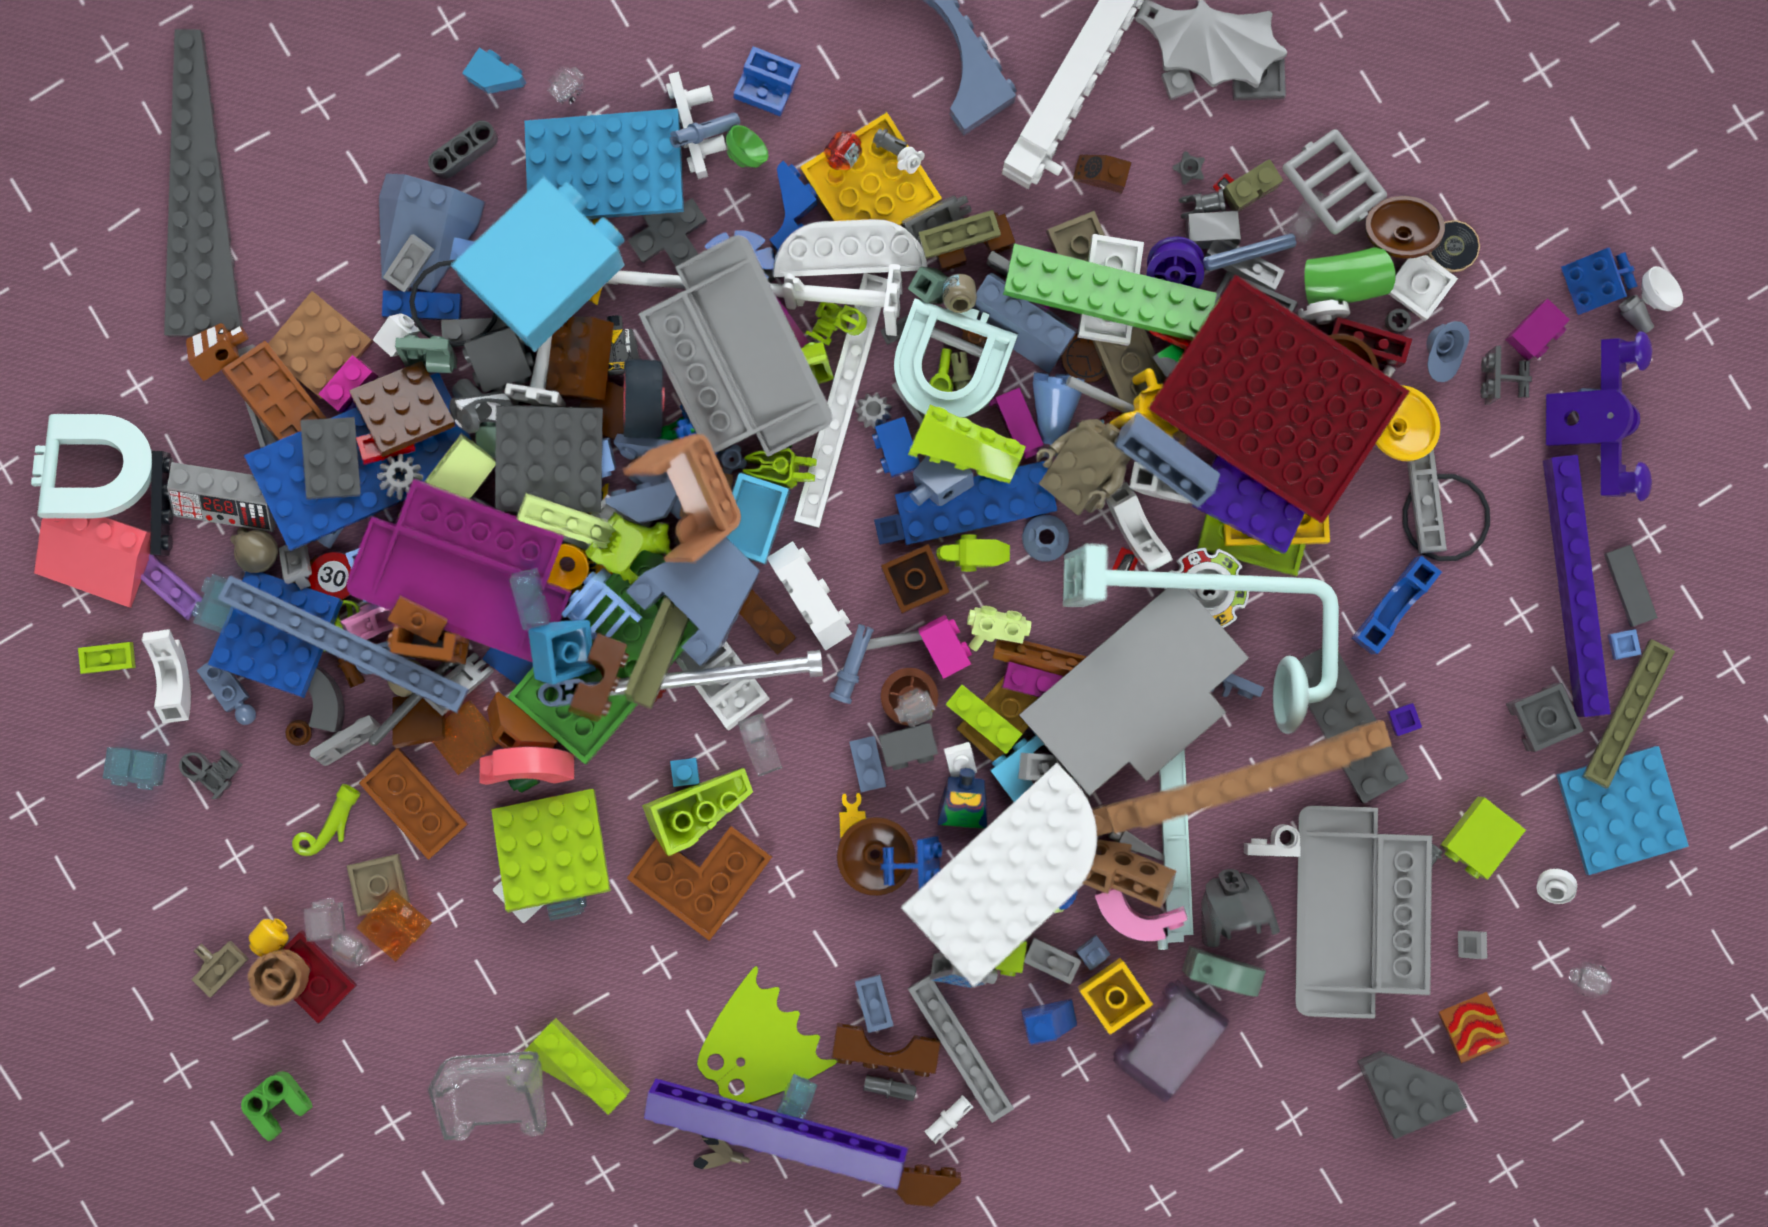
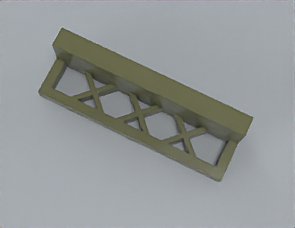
(656, 655)

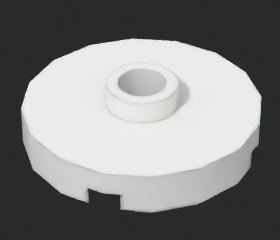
(1324, 312)

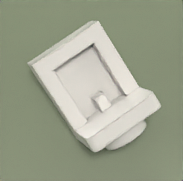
(959, 758)

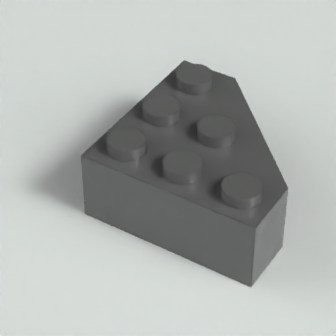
(1408, 1093)

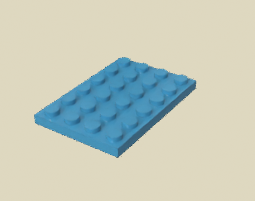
(612, 160)

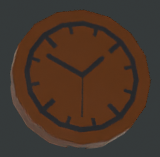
(1082, 360)

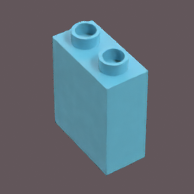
(541, 261)

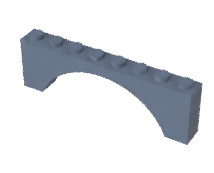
(982, 86)

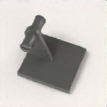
(1492, 367)

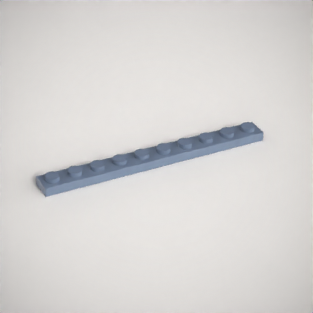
(343, 644)

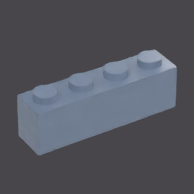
(1167, 459)

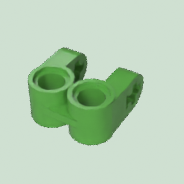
(262, 1118)

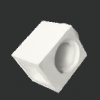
(395, 326)

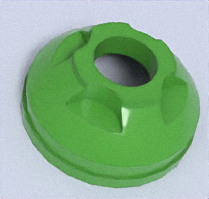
(745, 147)

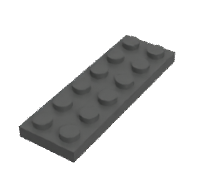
(1342, 712)

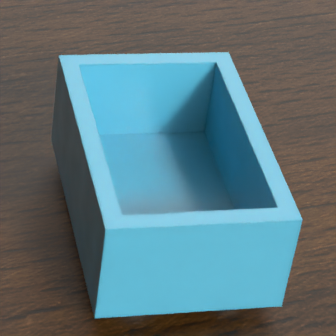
(761, 512)

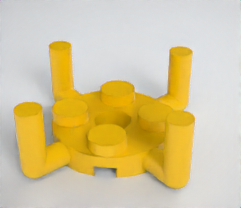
(1142, 402)

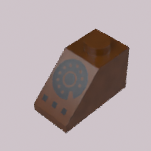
(1102, 172)

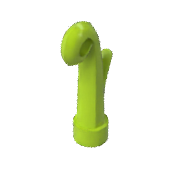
(335, 822)

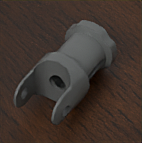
(1205, 203)

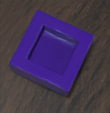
(1404, 719)

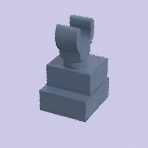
(1092, 952)

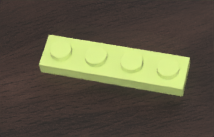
(565, 521)

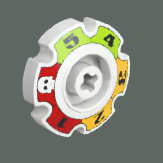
(1220, 603)

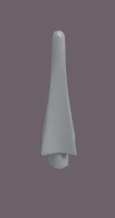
(1137, 845)

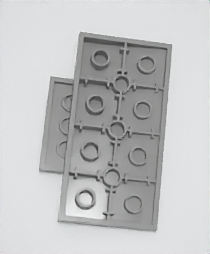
(1138, 692)

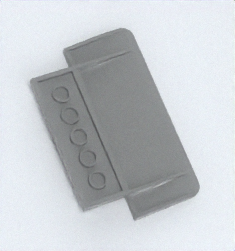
(735, 353)
(1360, 912)

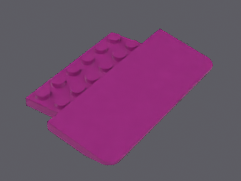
(457, 564)

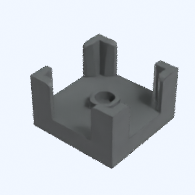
(1545, 717)

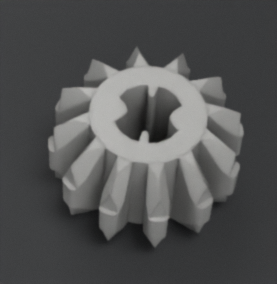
(390, 475)

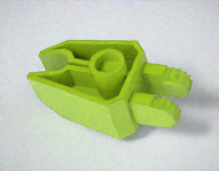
(780, 468)
(974, 553)

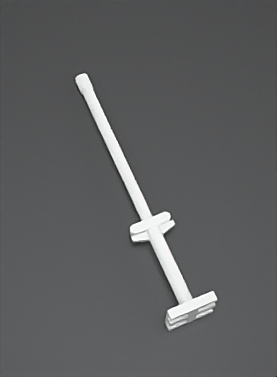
(797, 293)
(536, 393)

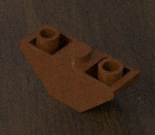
(925, 1186)

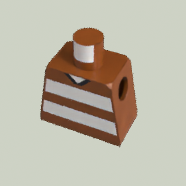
(214, 349)

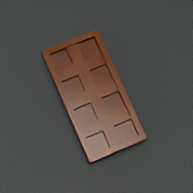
(271, 391)

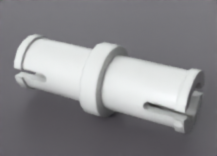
(949, 1119)

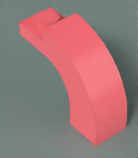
(527, 763)

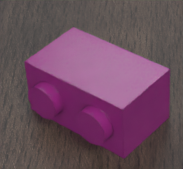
(1537, 330)

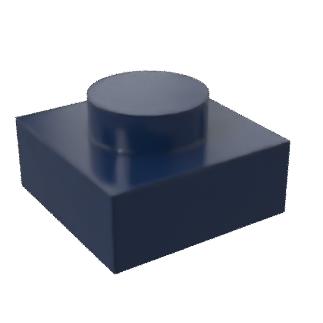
(889, 529)

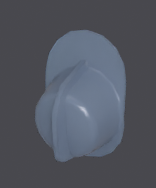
(1446, 349)

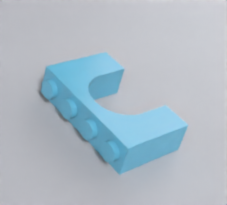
(1007, 768)

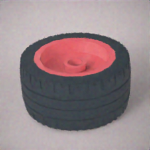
(643, 398)

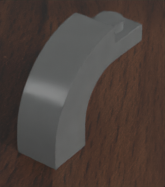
(327, 702)

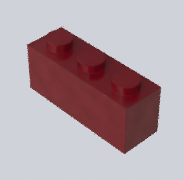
(1386, 346)

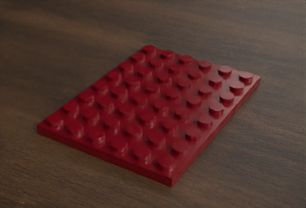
(1278, 399)

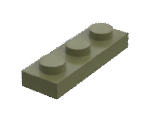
(959, 234)

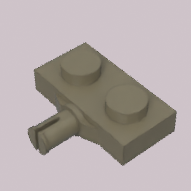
(218, 967)

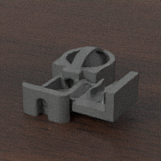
(215, 772)

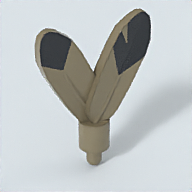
(722, 1155)

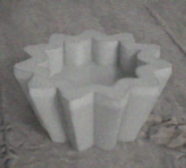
(873, 410)

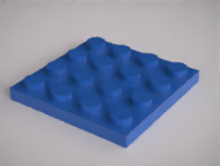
(267, 653)

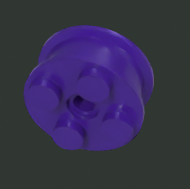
(1176, 261)

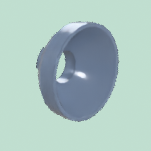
(1031, 540)

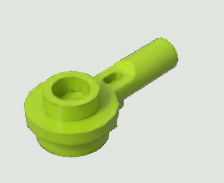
(941, 380)

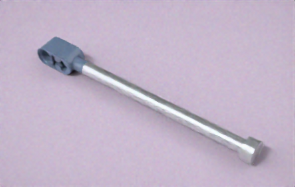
(704, 676)

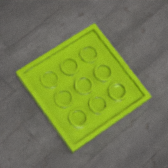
(550, 850)

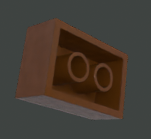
(580, 358)

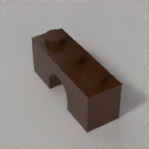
(957, 258)
(607, 657)

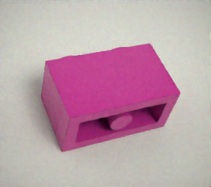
(351, 375)
(945, 646)

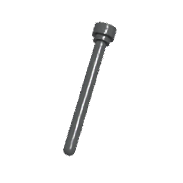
(404, 708)

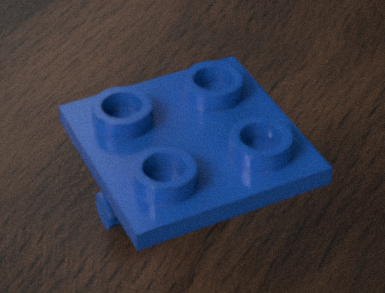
(1597, 281)
(928, 864)

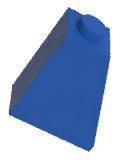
(1048, 1021)

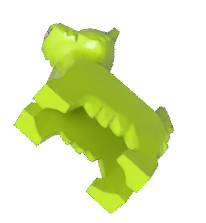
(626, 545)

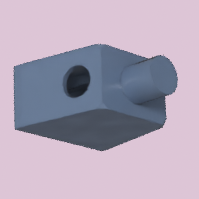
(939, 482)

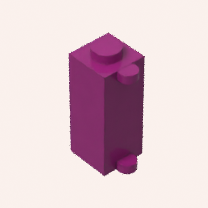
(1018, 421)

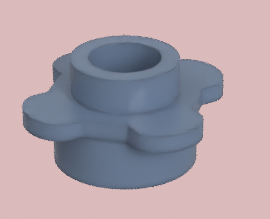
(738, 462)

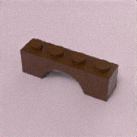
(918, 1055)

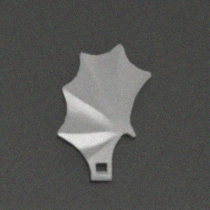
(1213, 42)

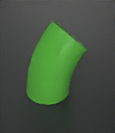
(1349, 276)

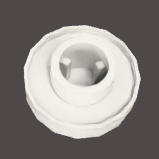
(1556, 886)

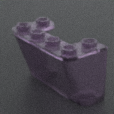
(1171, 1041)

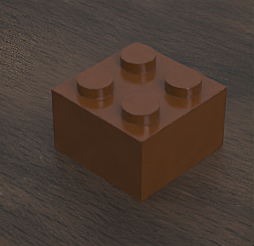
(915, 579)

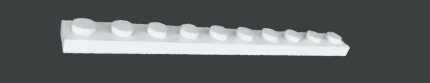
(841, 403)

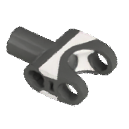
(473, 407)

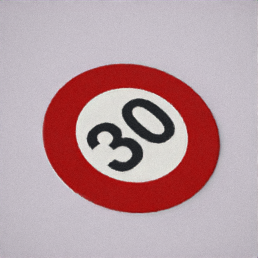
(330, 574)

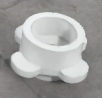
(909, 159)

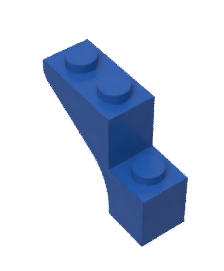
(797, 202)

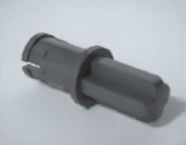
(890, 1088)

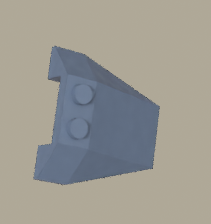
(430, 213)

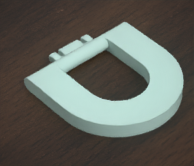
(913, 347)
(99, 501)

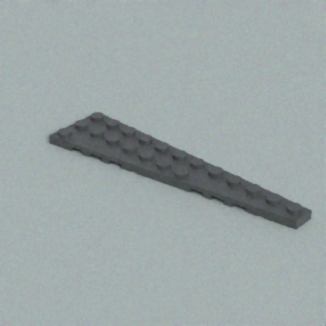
(199, 254)

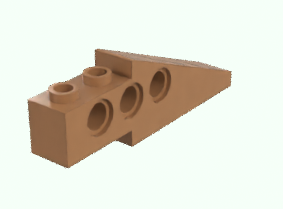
(1129, 873)

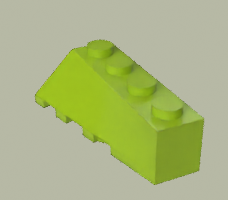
(966, 445)
(576, 1066)

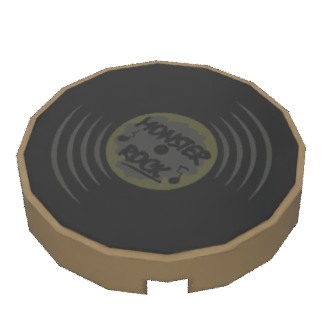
(1458, 247)

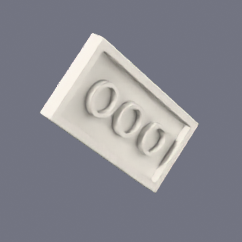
(1117, 254)

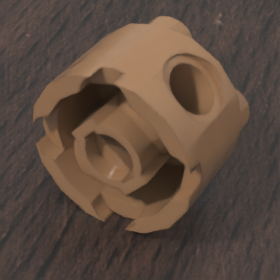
(278, 977)

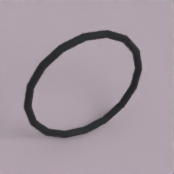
(413, 308)
(1484, 532)

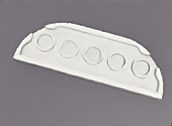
(848, 249)

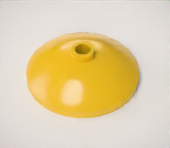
(1416, 429)

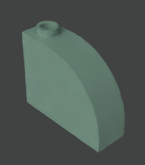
(1223, 972)

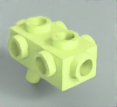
(991, 625)

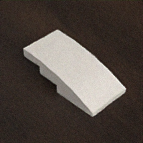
(732, 699)

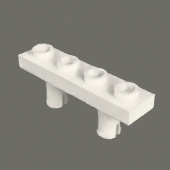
(685, 100)

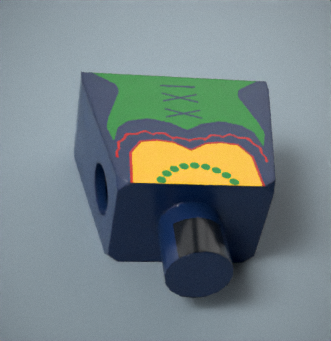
(964, 801)

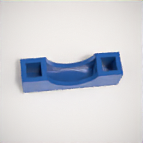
(1387, 614)

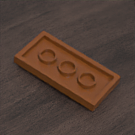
(413, 803)

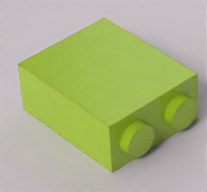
(1482, 838)

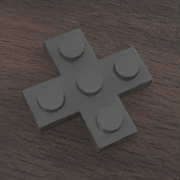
(669, 233)

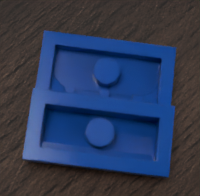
(766, 81)

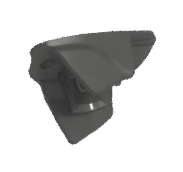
(1232, 904)

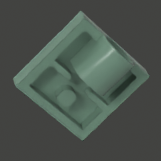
(433, 352)

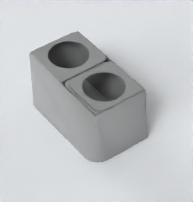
(1206, 227)

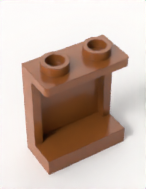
(453, 651)

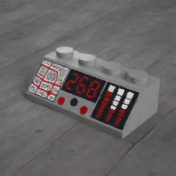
(218, 497)

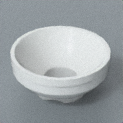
(1661, 290)

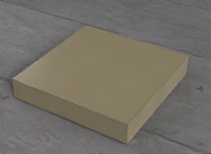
(374, 880)

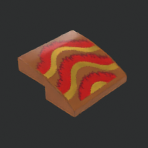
(1473, 1027)

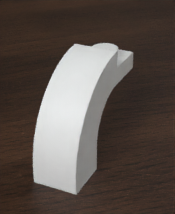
(1149, 484)
(1136, 528)
(172, 676)

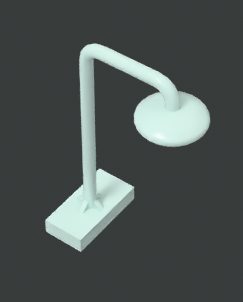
(1086, 584)

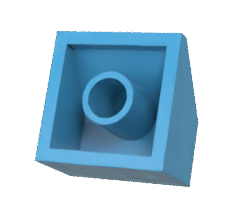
(560, 650)

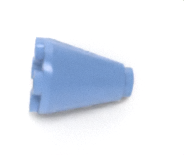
(1054, 405)

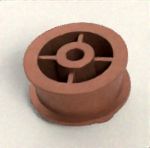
(902, 682)

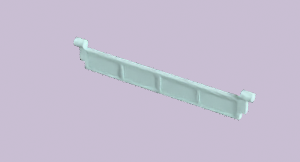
(1177, 853)

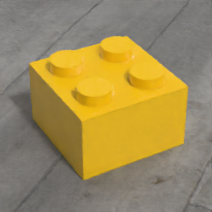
(1115, 996)

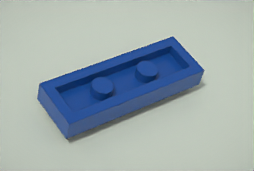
(428, 305)

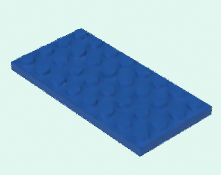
(301, 521)

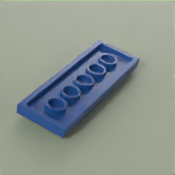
(981, 506)

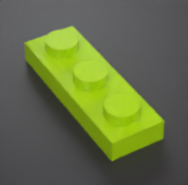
(983, 719)

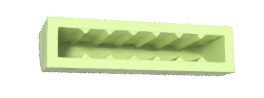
(462, 468)

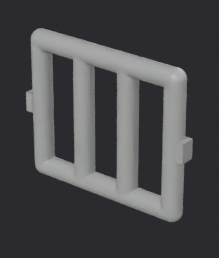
(1348, 155)

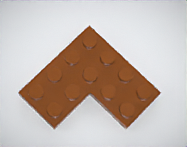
(703, 893)

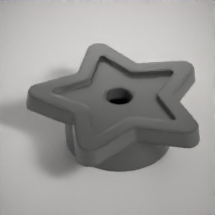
(1195, 163)

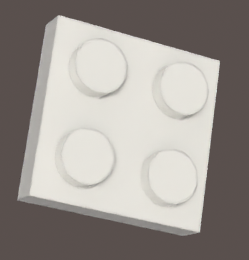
(1422, 285)

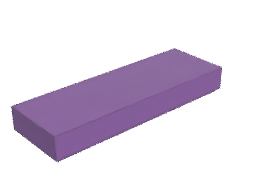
(170, 587)

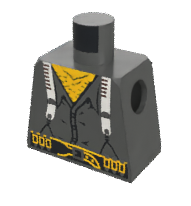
(623, 346)

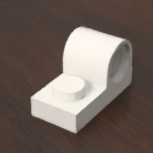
(1276, 848)

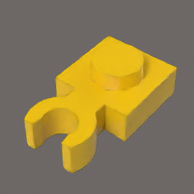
(852, 815)

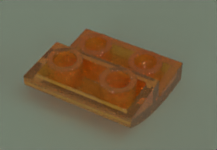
(466, 738)
(393, 925)

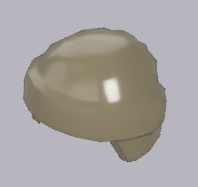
(254, 550)

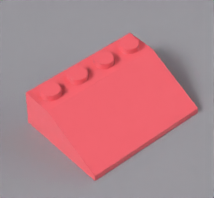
(94, 556)

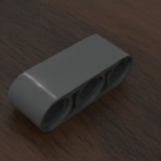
(468, 137)

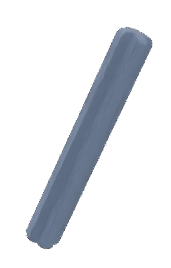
(1249, 252)

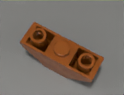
(514, 727)

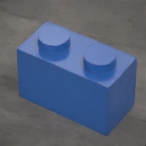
(895, 444)

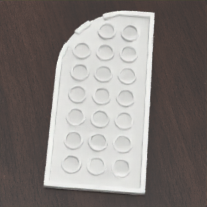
(1009, 876)

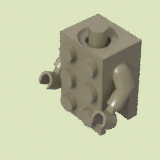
(1085, 466)

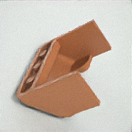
(701, 491)

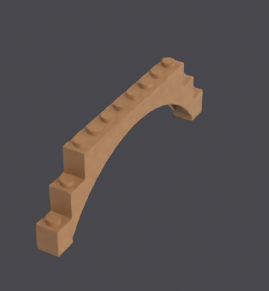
(1242, 782)

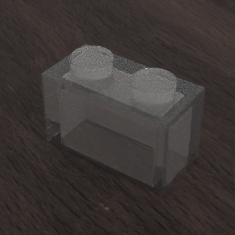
(324, 919)

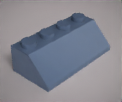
(1040, 332)

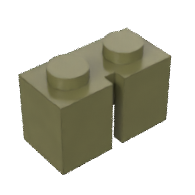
(1244, 190)

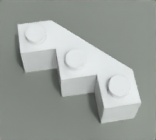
(810, 595)

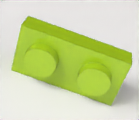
(106, 658)

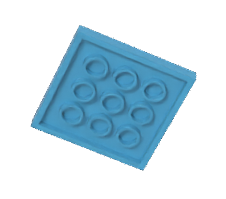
(1628, 819)

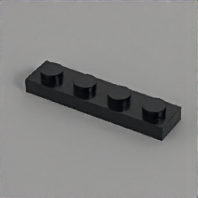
(161, 513)

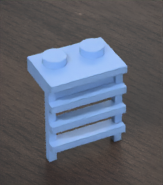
(588, 598)

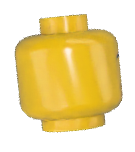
(268, 937)

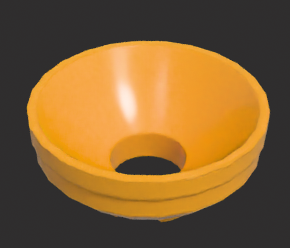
(575, 577)

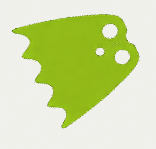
(767, 1041)

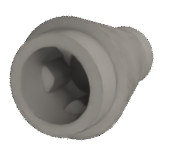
(1636, 313)

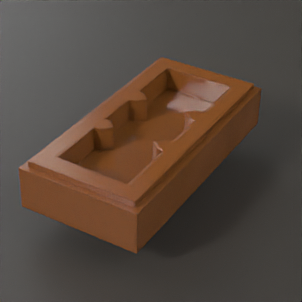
(417, 619)

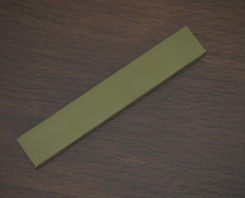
(1628, 714)

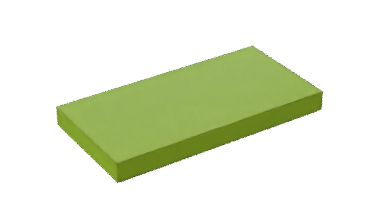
(1260, 555)

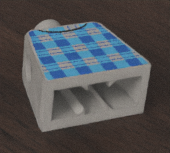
(945, 971)

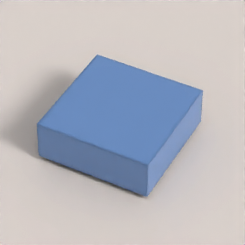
(1624, 644)

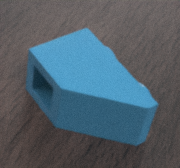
(491, 74)

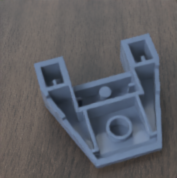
(705, 591)

